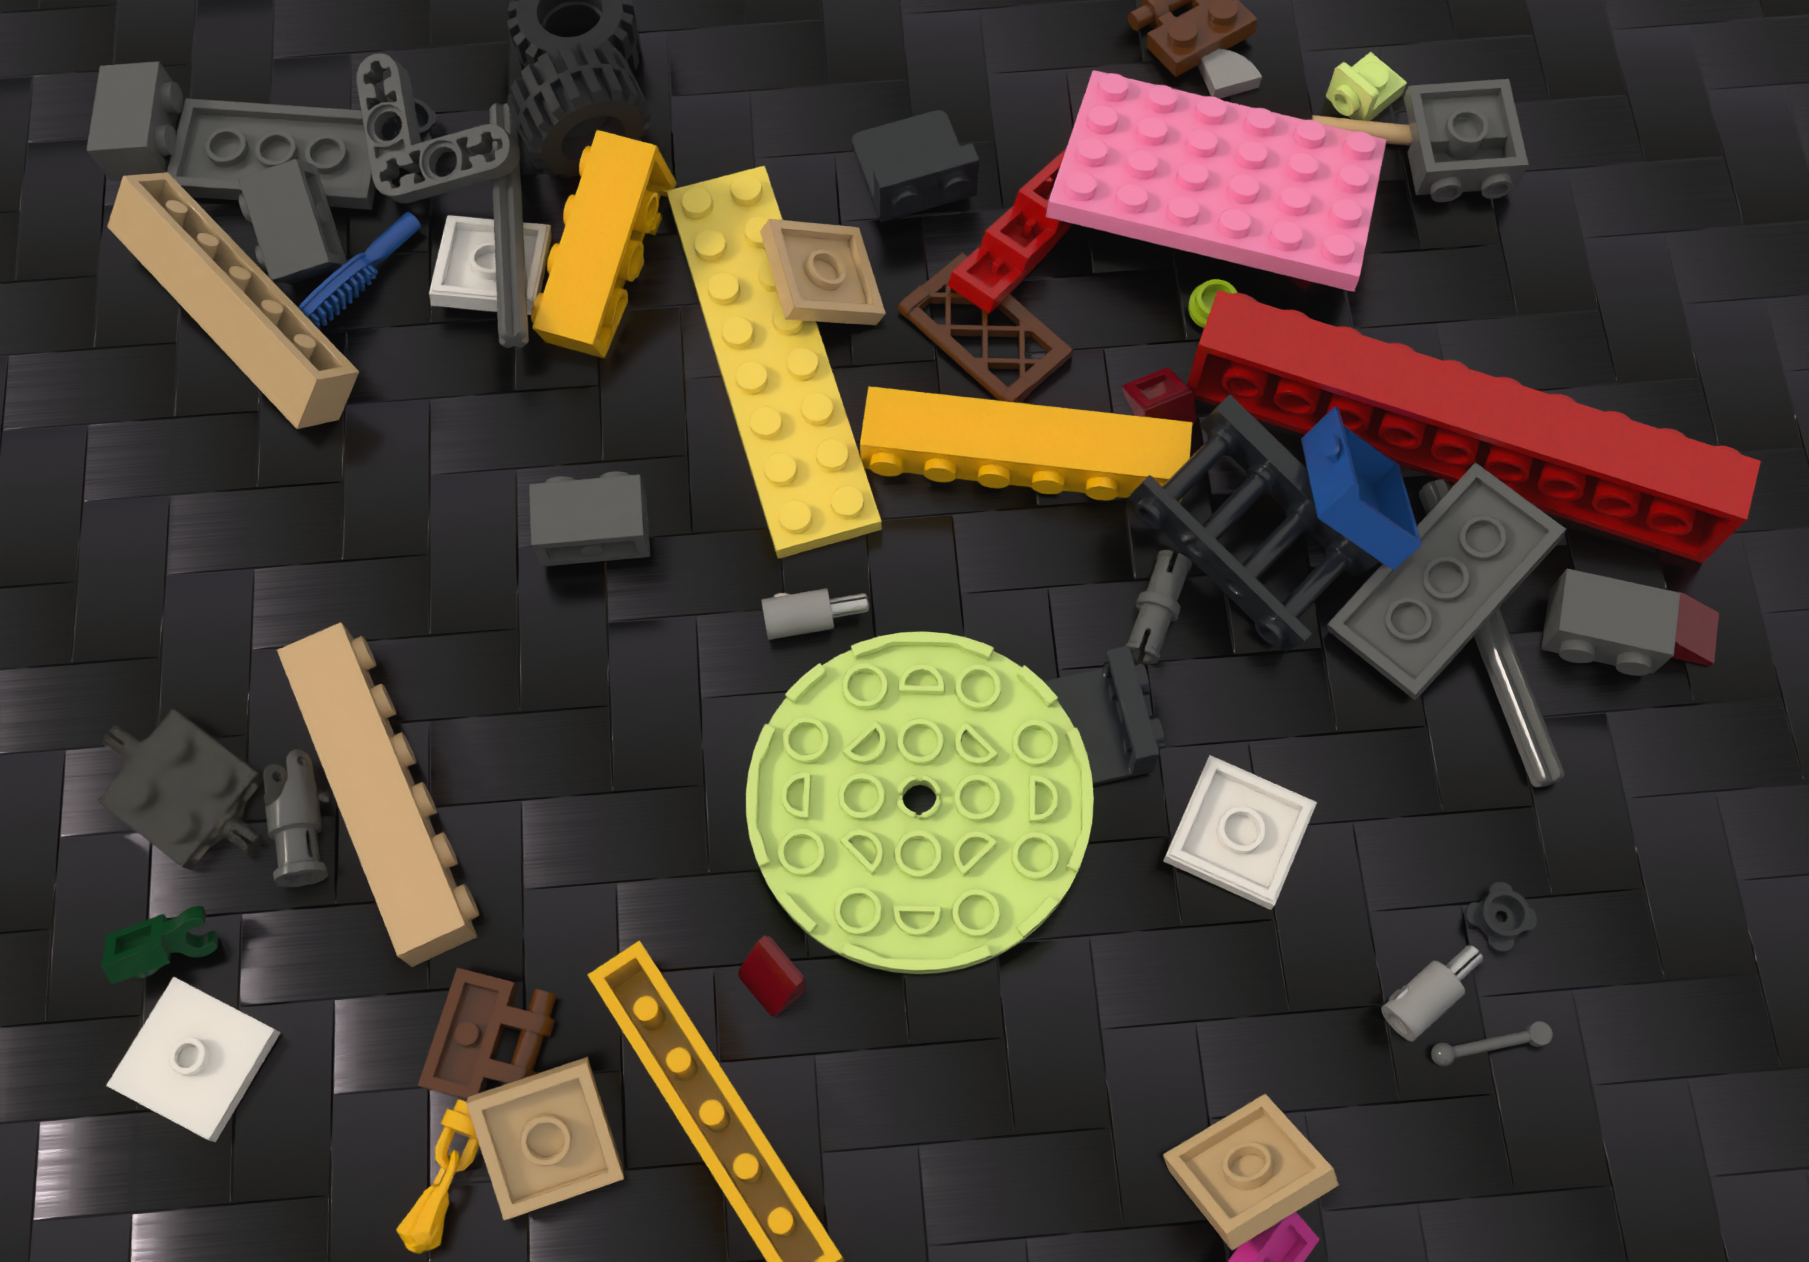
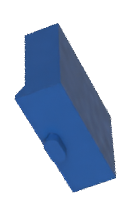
(1359, 491)

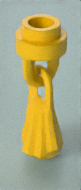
(425, 1222)

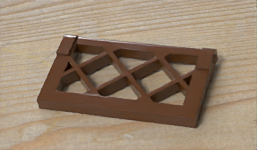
(1027, 327)

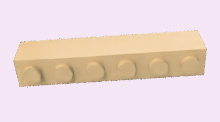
(232, 299)
(378, 796)

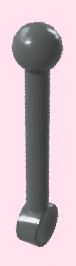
(1535, 1034)

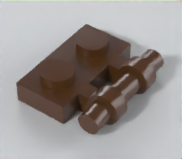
(1191, 36)
(472, 1030)

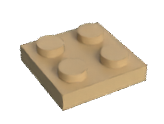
(822, 272)
(545, 1138)
(1250, 1171)

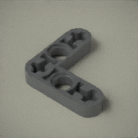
(416, 156)

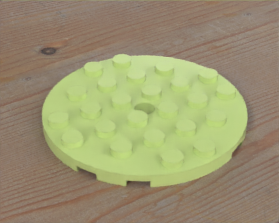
(935, 884)

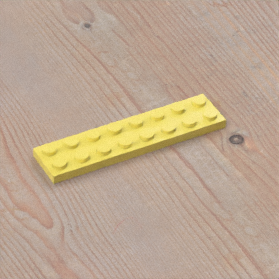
(772, 370)

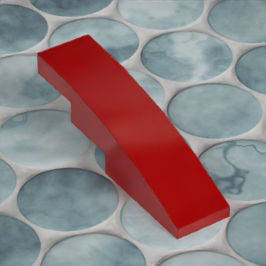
(1012, 244)

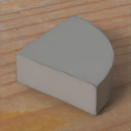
(1228, 73)

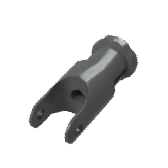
(294, 821)

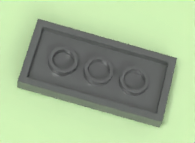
(235, 139)
(1469, 563)

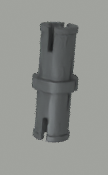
(1158, 606)

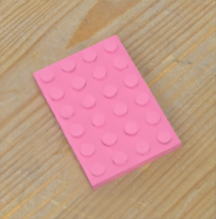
(1220, 180)

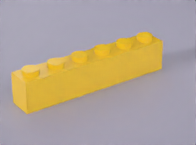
(1018, 444)
(711, 1110)

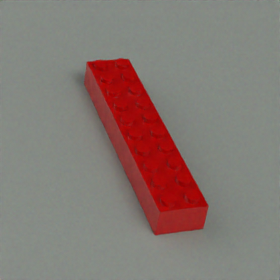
(1447, 417)

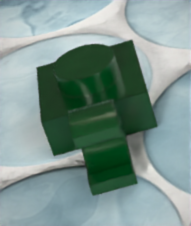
(149, 944)

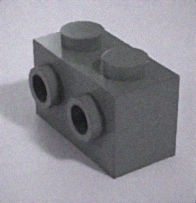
(134, 119)
(291, 222)
(589, 519)
(1611, 622)

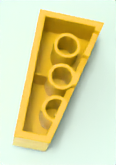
(601, 243)

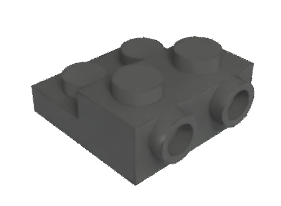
(1464, 139)

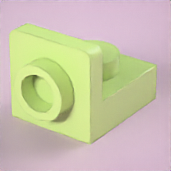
(1364, 88)

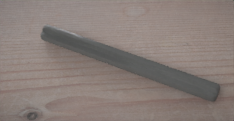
(509, 244)
(1510, 682)

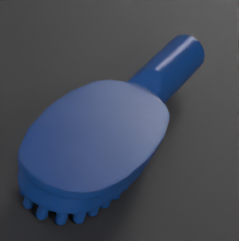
(353, 274)

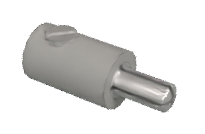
(808, 612)
(1429, 994)

